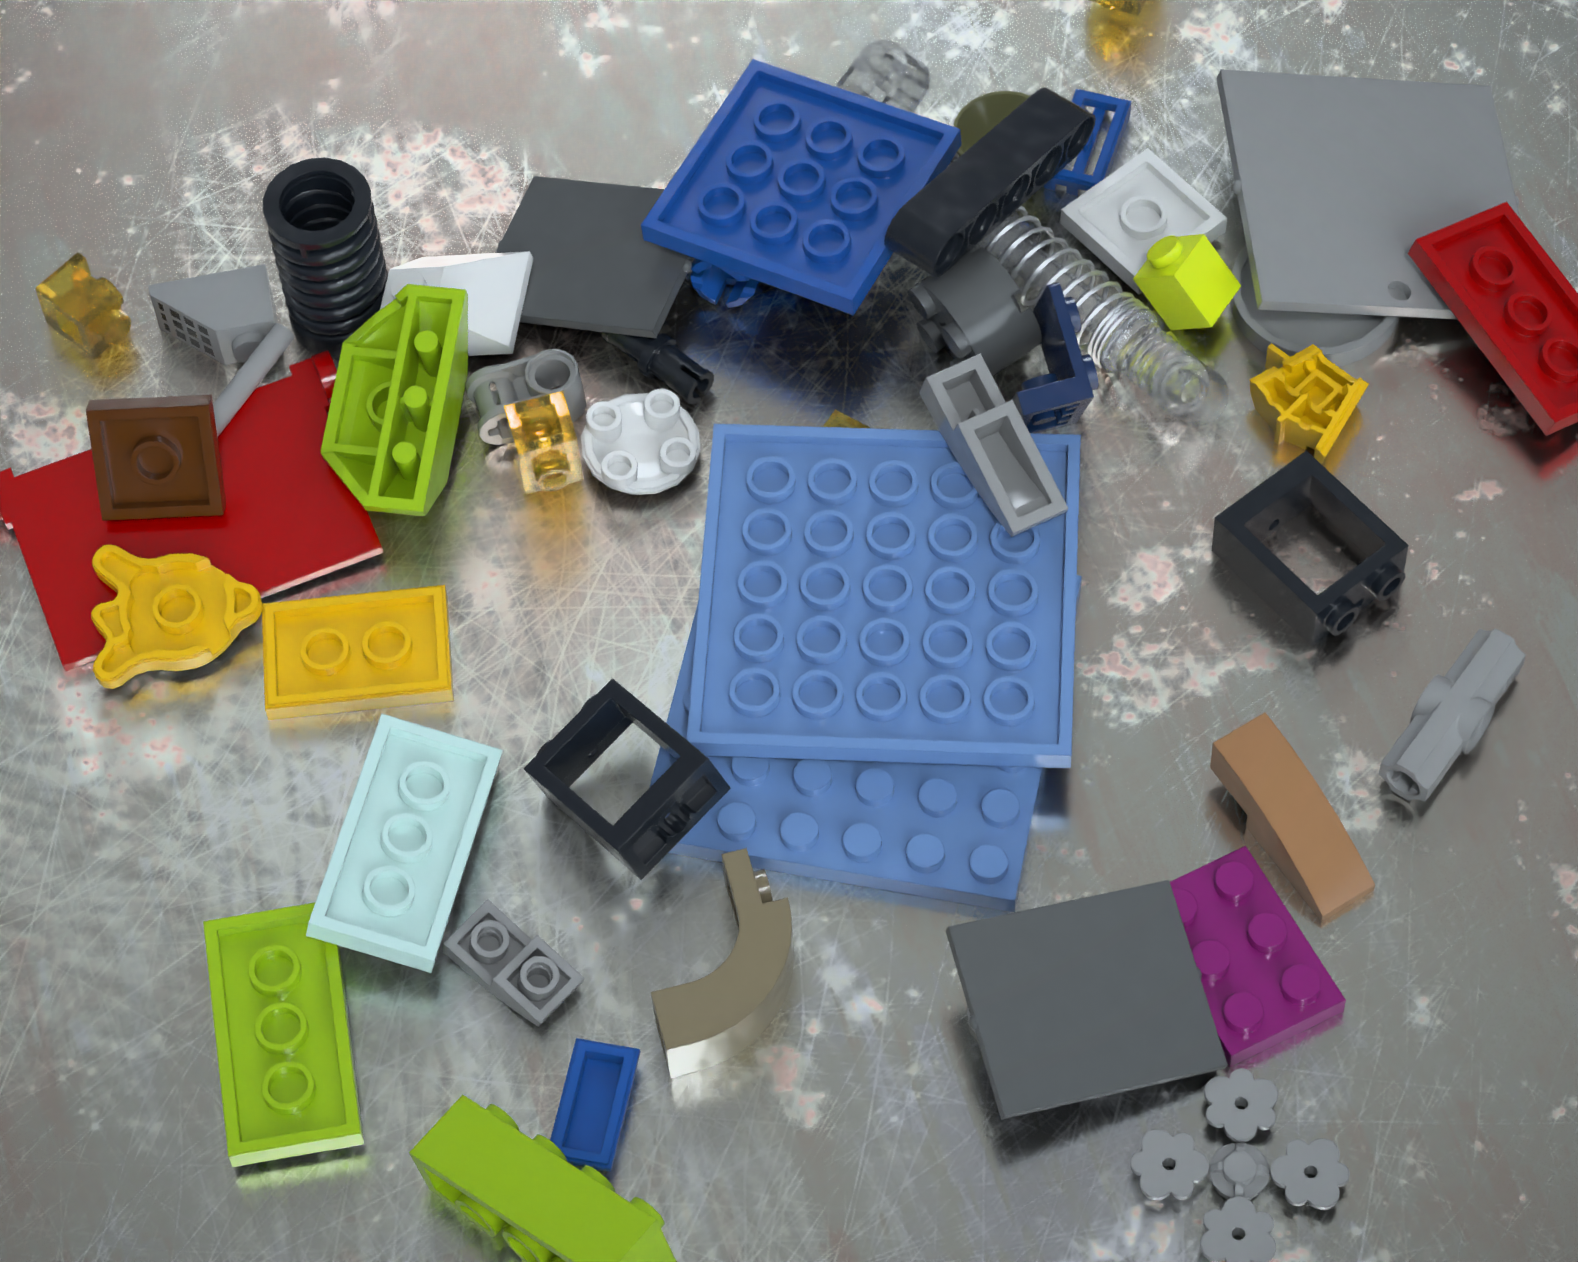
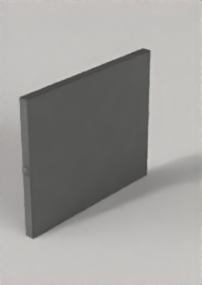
(592, 258)
(1085, 998)

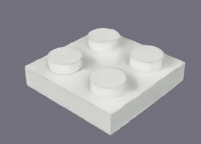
(1135, 210)

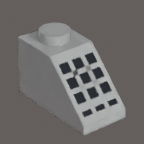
(218, 312)

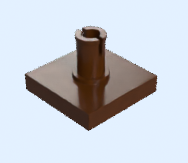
(156, 457)

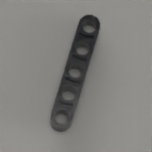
(989, 181)

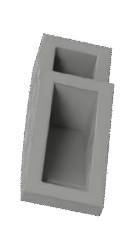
(992, 445)

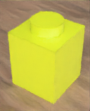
(1186, 281)

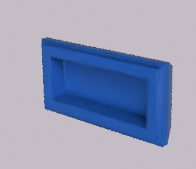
(594, 1103)

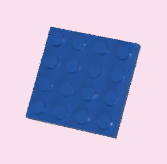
(799, 185)

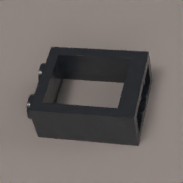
(1276, 501)
(643, 831)

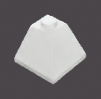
(494, 288)

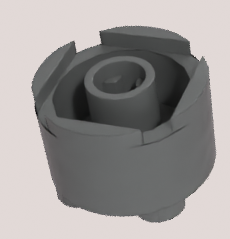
(975, 313)

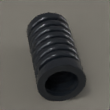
(325, 250)

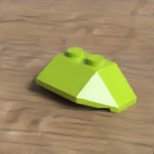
(400, 400)

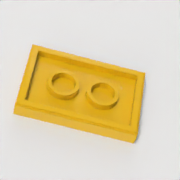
(357, 652)

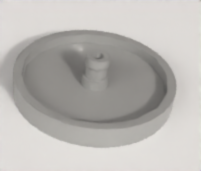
(1339, 336)

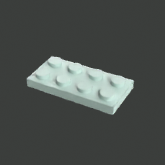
(404, 843)

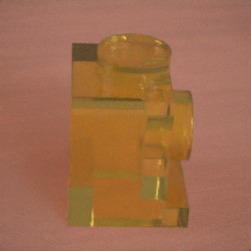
(83, 307)

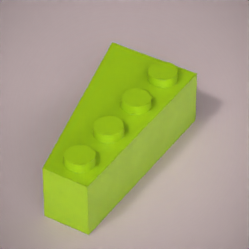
(532, 1193)

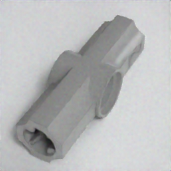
(1452, 714)

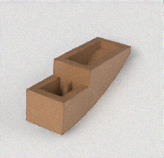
(1291, 816)

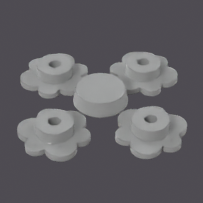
(1239, 1169)

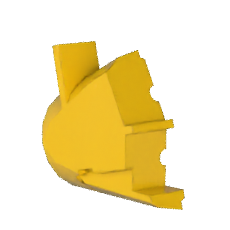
(1305, 398)

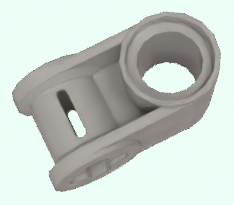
(523, 381)

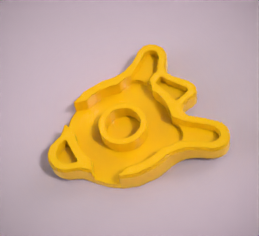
(166, 614)

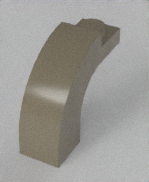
(738, 1001)

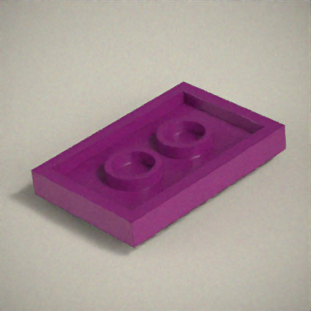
(1252, 957)

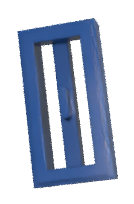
(1077, 179)

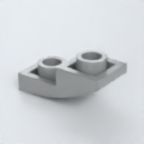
(511, 964)

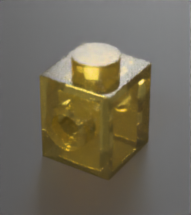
(544, 443)

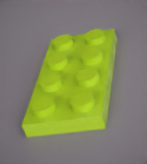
(281, 1037)

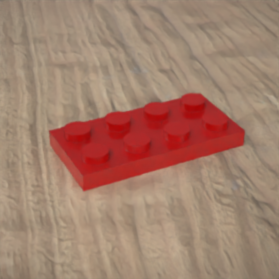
(1511, 306)

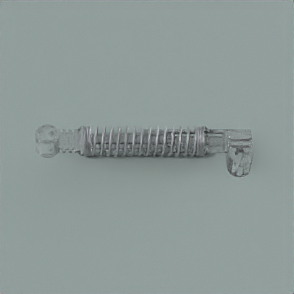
(1123, 335)

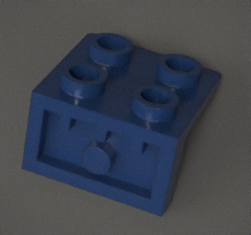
(1068, 389)

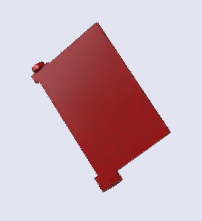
(280, 524)

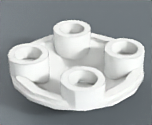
(640, 442)

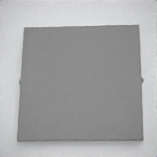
(1346, 179)

